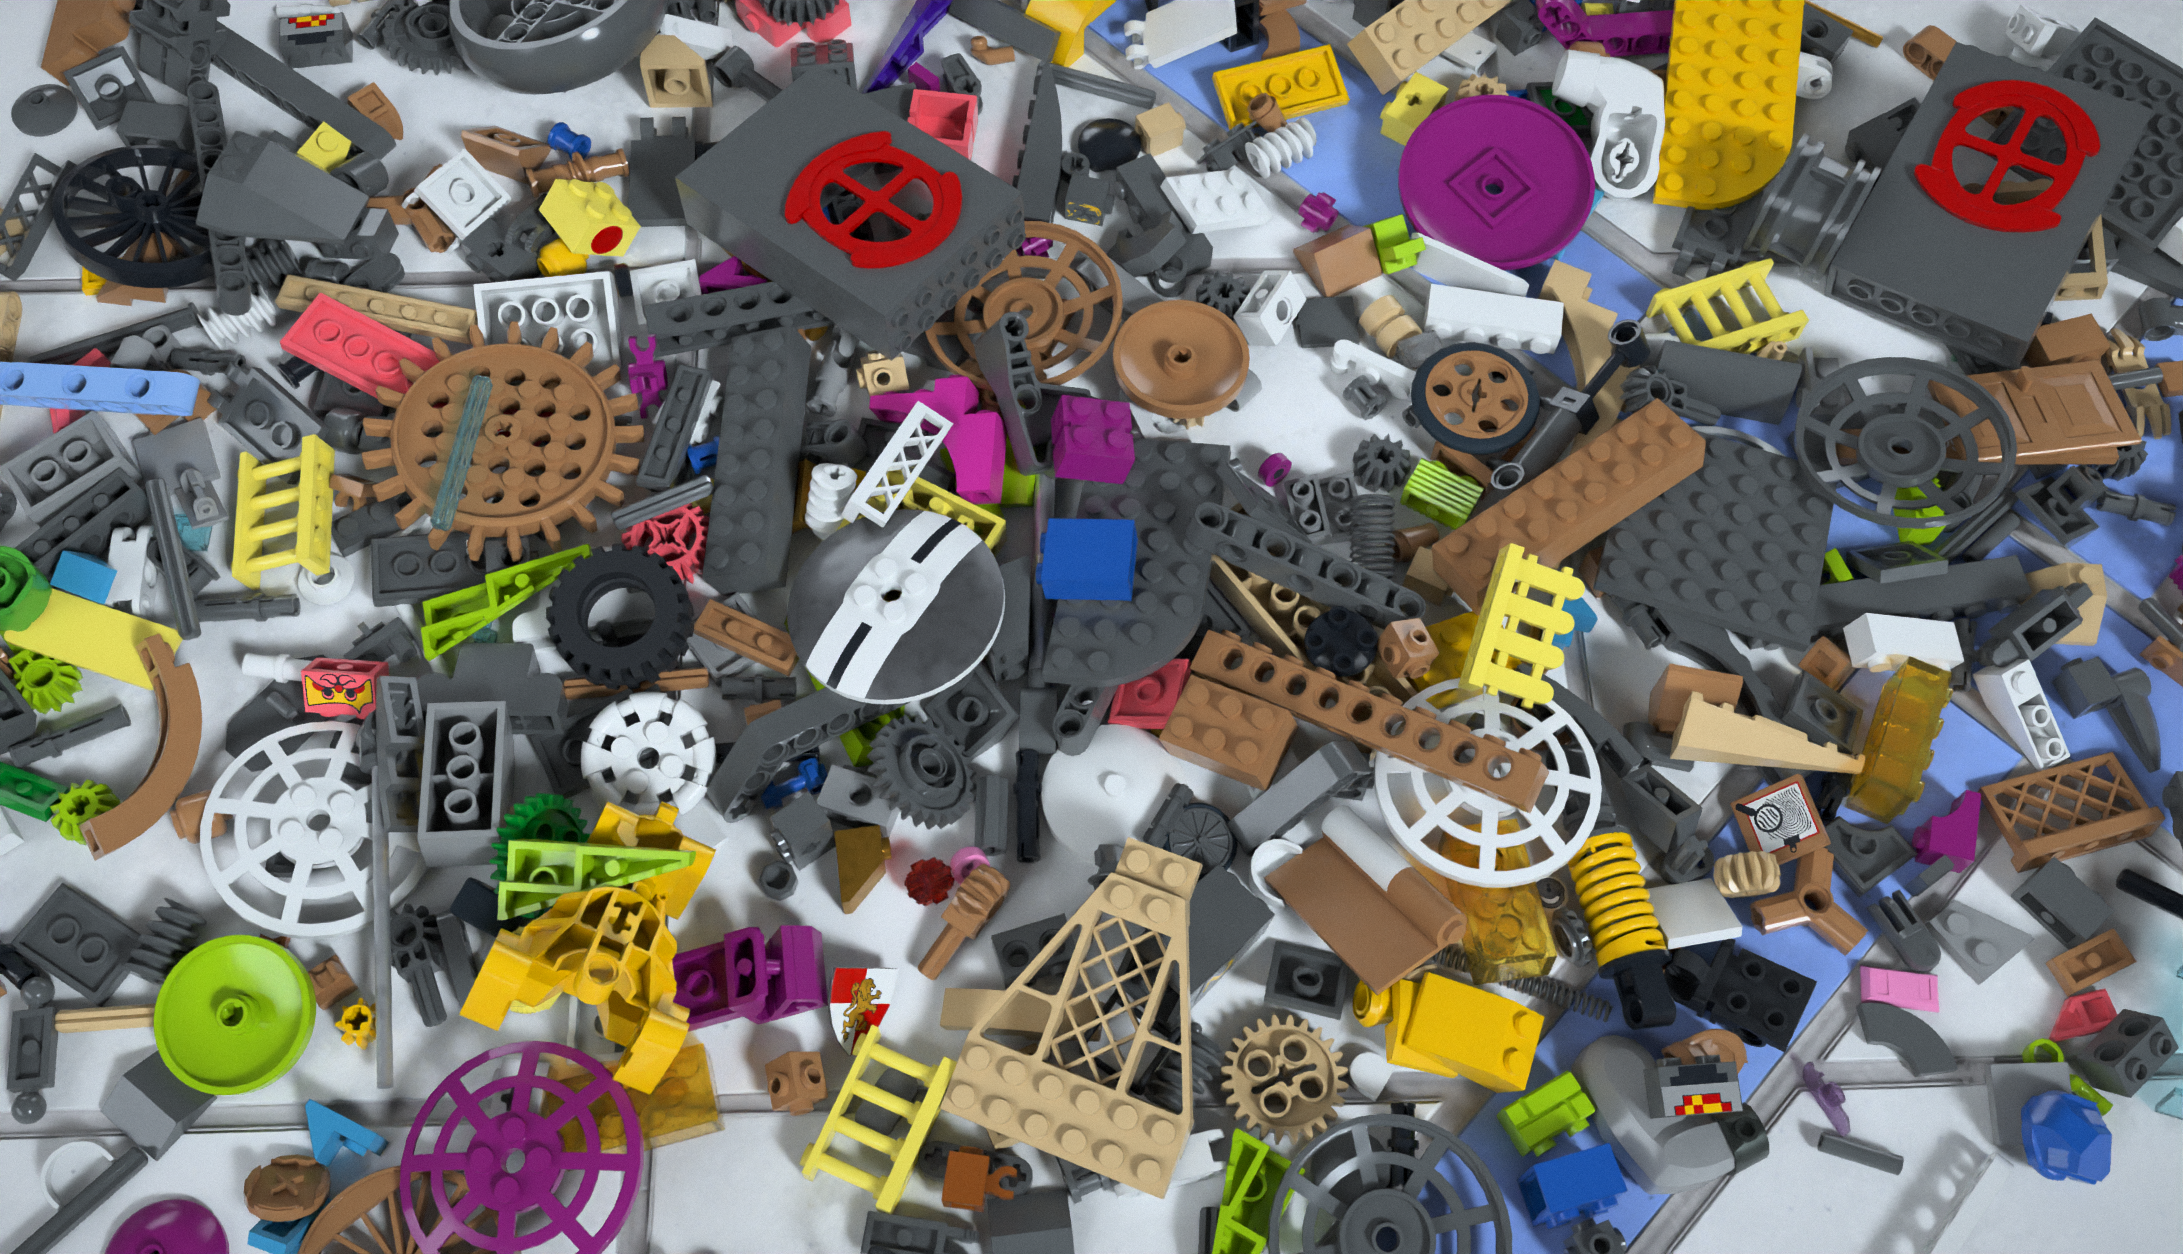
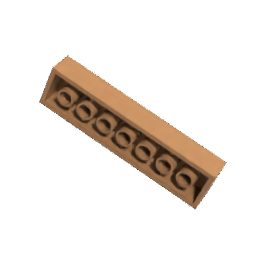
(1573, 499)

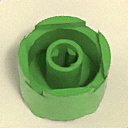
(22, 590)

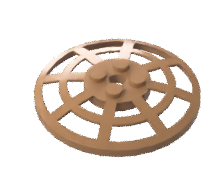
(1044, 303)

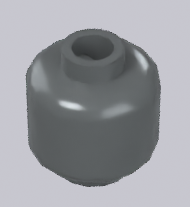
(345, 429)

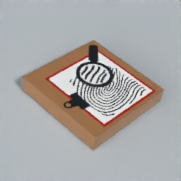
(1781, 820)

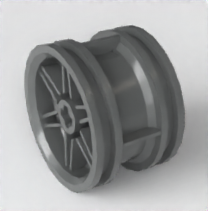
(1811, 208)

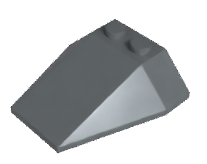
(277, 194)

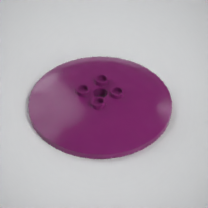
(1505, 143)

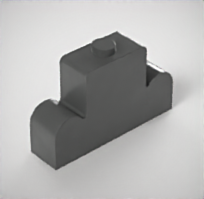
(502, 674)

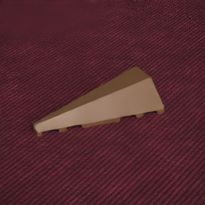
(122, 294)

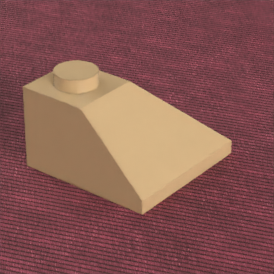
(2091, 610)

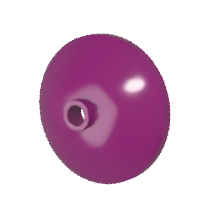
(170, 1228)

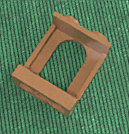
(1467, 465)

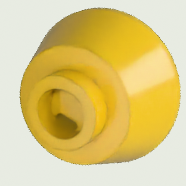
(1372, 1008)

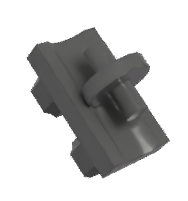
(382, 642)

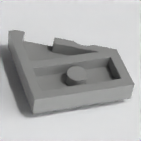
(1976, 939)

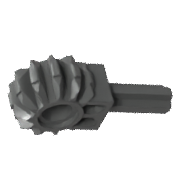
(1651, 383)
(419, 959)

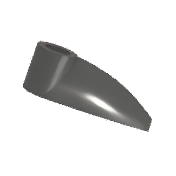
(2135, 716)

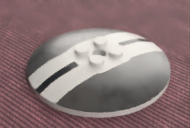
(903, 646)

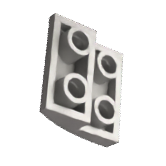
(1323, 507)

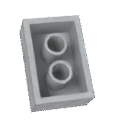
(66, 467)

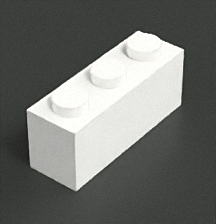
(1887, 641)

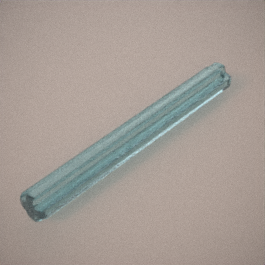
(461, 453)

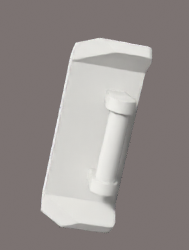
(1464, 271)

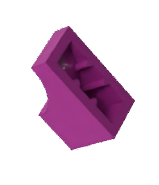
(1950, 835)

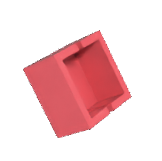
(946, 117)

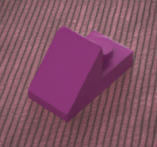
(727, 276)

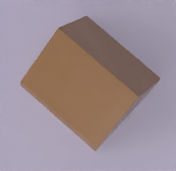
(505, 151)
(1340, 259)

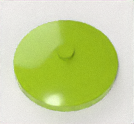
(234, 1015)

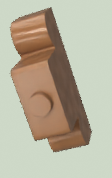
(83, 30)

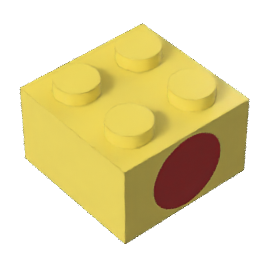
(589, 217)

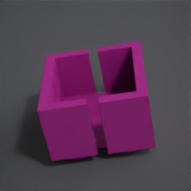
(1092, 439)

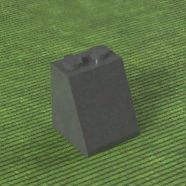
(1010, 651)

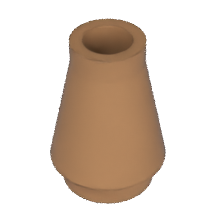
(1266, 112)
(1409, 539)

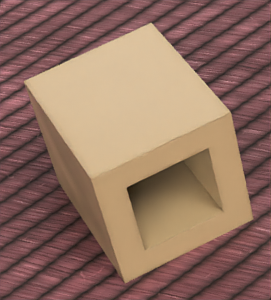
(1160, 129)

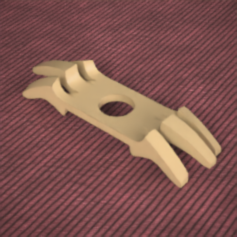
(2138, 401)

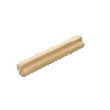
(105, 1018)

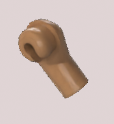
(989, 55)

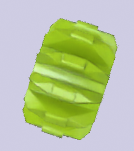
(81, 805)

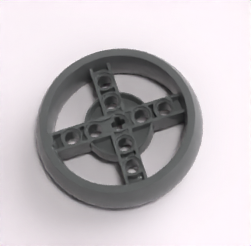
(553, 42)

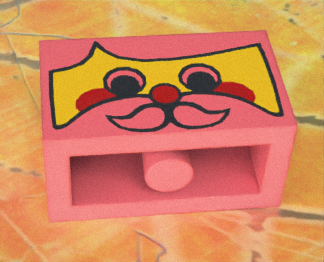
(341, 686)

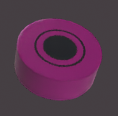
(1274, 469)

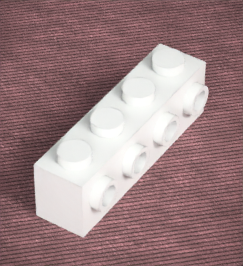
(1493, 318)

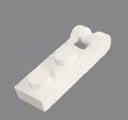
(1379, 370)

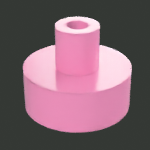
(965, 861)

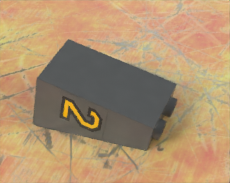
(1221, 930)

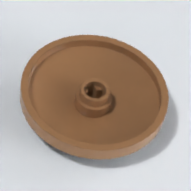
(1180, 359)

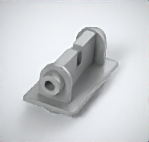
(199, 500)

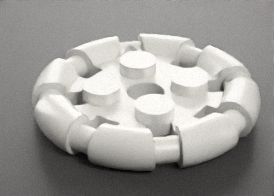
(648, 734)

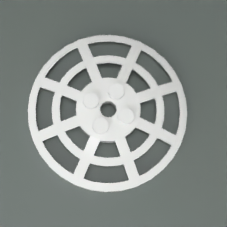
(1486, 806)
(299, 843)

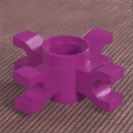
(647, 374)

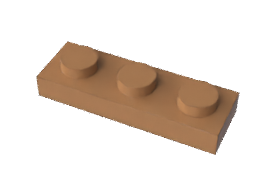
(747, 637)

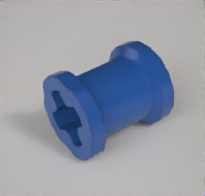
(568, 141)
(703, 455)

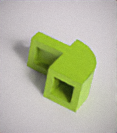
(1394, 245)

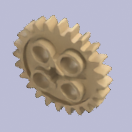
(1299, 1111)

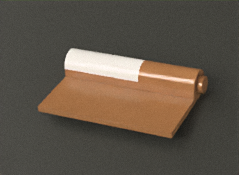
(1367, 901)

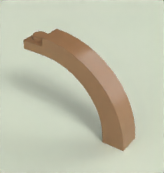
(174, 757)

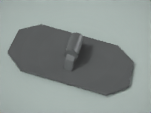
(271, 711)

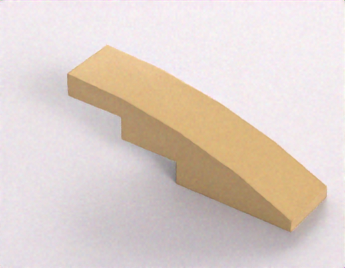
(1022, 1016)

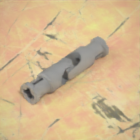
(831, 377)

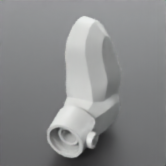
(1625, 121)

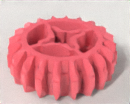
(674, 527)

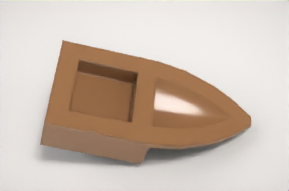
(377, 107)

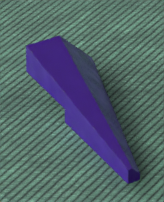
(907, 43)

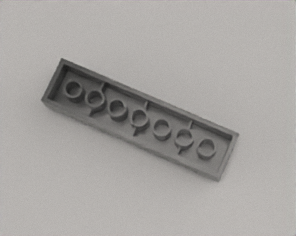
(757, 462)

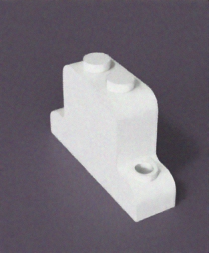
(625, 611)

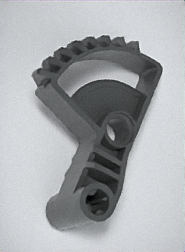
(1012, 376)

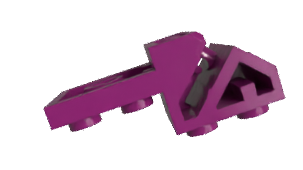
(752, 978)

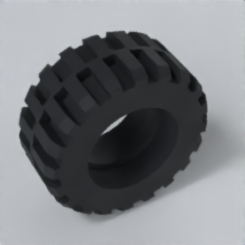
(595, 578)

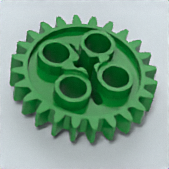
(542, 819)

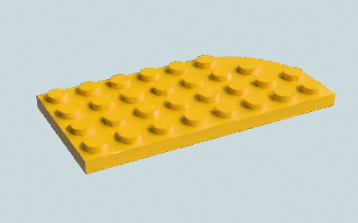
(1728, 100)

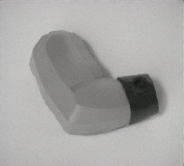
(1666, 1152)

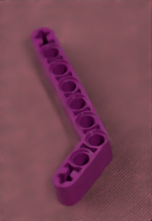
(1619, 33)

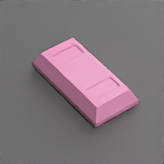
(1899, 988)

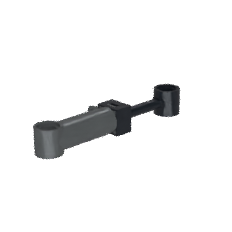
(1570, 414)

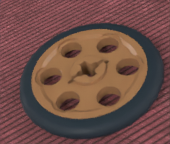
(1467, 436)

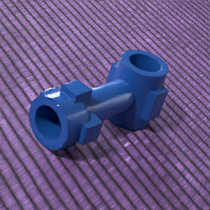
(811, 777)

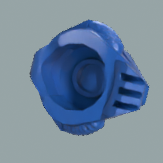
(2066, 1137)

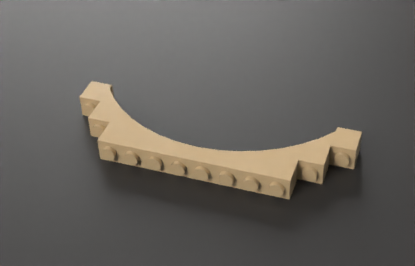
(1586, 336)

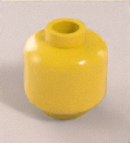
(559, 261)

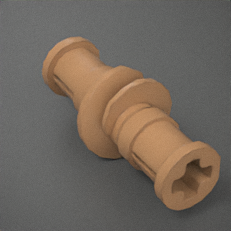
(589, 170)

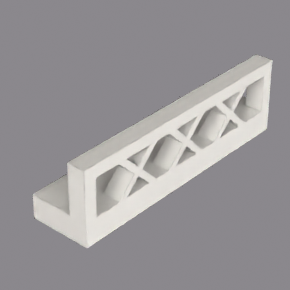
(886, 462)

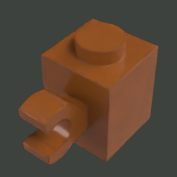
(969, 1180)

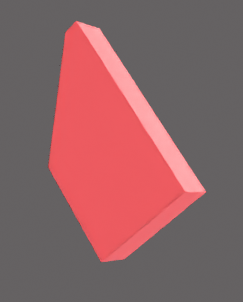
(2083, 1016)

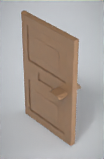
(2049, 408)

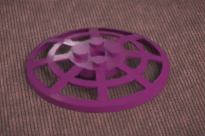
(543, 1152)

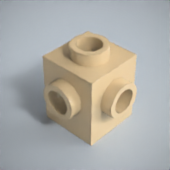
(892, 380)

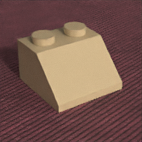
(674, 74)

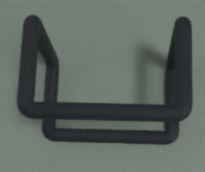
(1173, 1037)

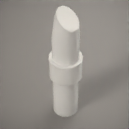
(304, 10)

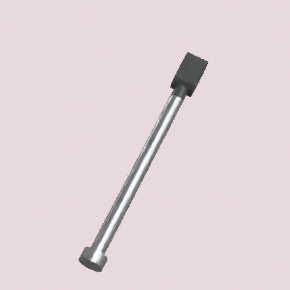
(1039, 700)

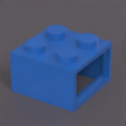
(1572, 1185)

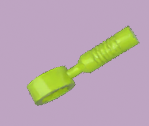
(2078, 1086)

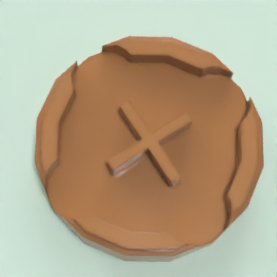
(287, 1188)

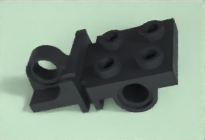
(1743, 991)

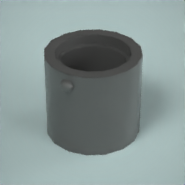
(364, 173)

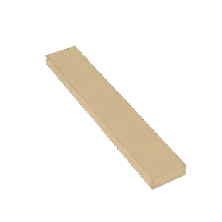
(390, 310)

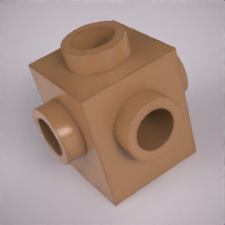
(1407, 648)
(796, 1082)

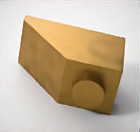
(860, 863)

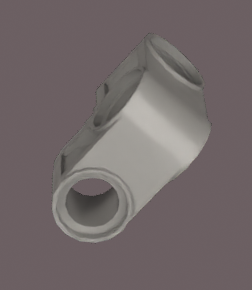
(149, 352)

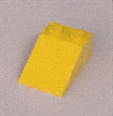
(1474, 1033)

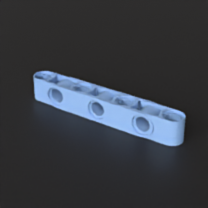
(97, 389)

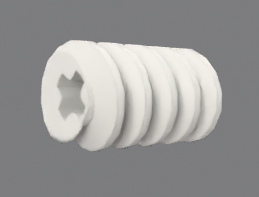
(1282, 147)
(226, 326)
(828, 495)

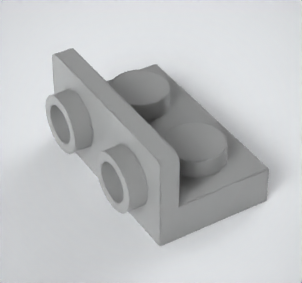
(1812, 372)

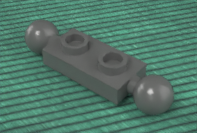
(32, 1050)

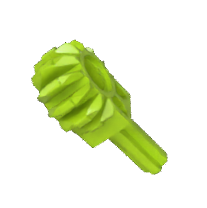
(35, 672)

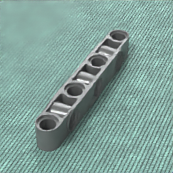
(1301, 566)

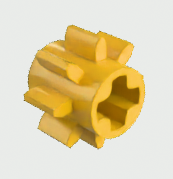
(354, 1017)

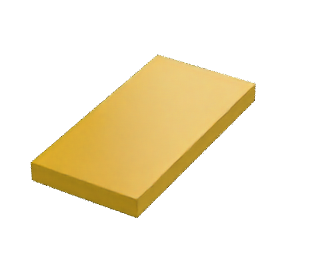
(1298, 81)

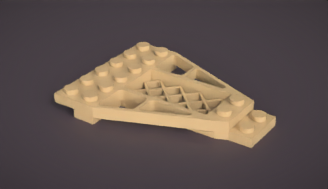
(1067, 1111)

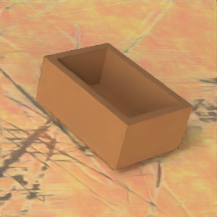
(1229, 733)

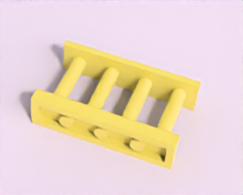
(1754, 334)
(311, 523)
(902, 1152)

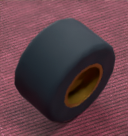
(479, 907)

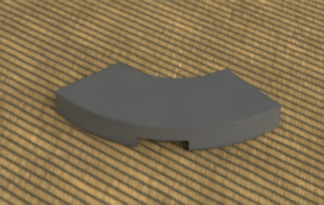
(1908, 1037)

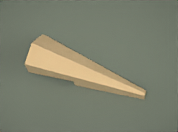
(1723, 736)

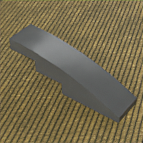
(1599, 732)
(399, 751)

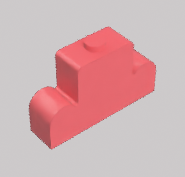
(779, 32)

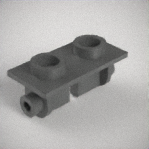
(1220, 155)

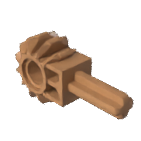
(966, 915)

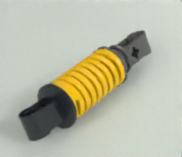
(1617, 906)

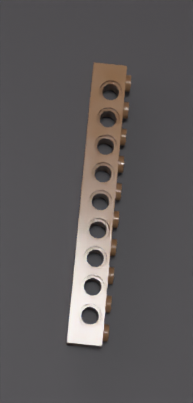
(1518, 788)

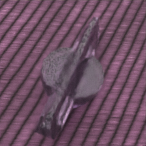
(1828, 1097)

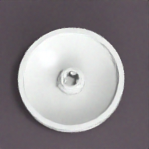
(1108, 789)

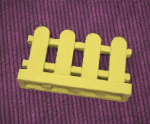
(1491, 637)

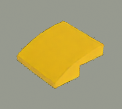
(1403, 1001)

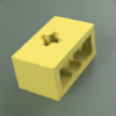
(1412, 105)

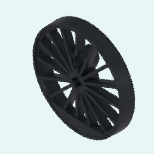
(134, 214)

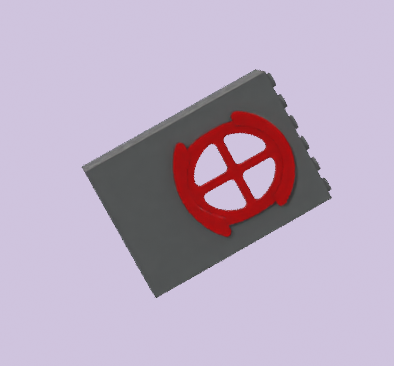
(776, 172)
(1956, 258)

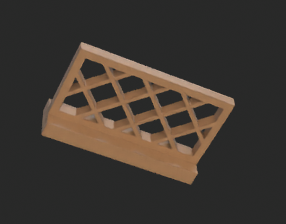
(2077, 840)

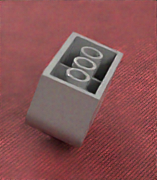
(465, 782)

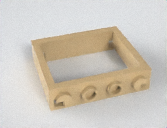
(2077, 285)

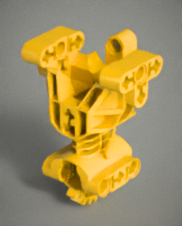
(606, 951)

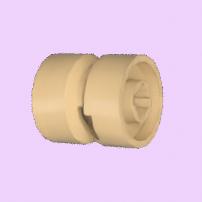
(1388, 324)

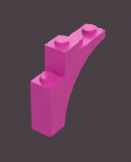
(974, 441)

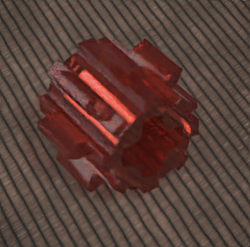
(929, 881)

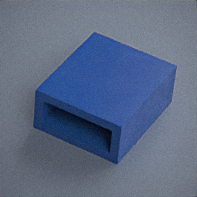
(1088, 559)

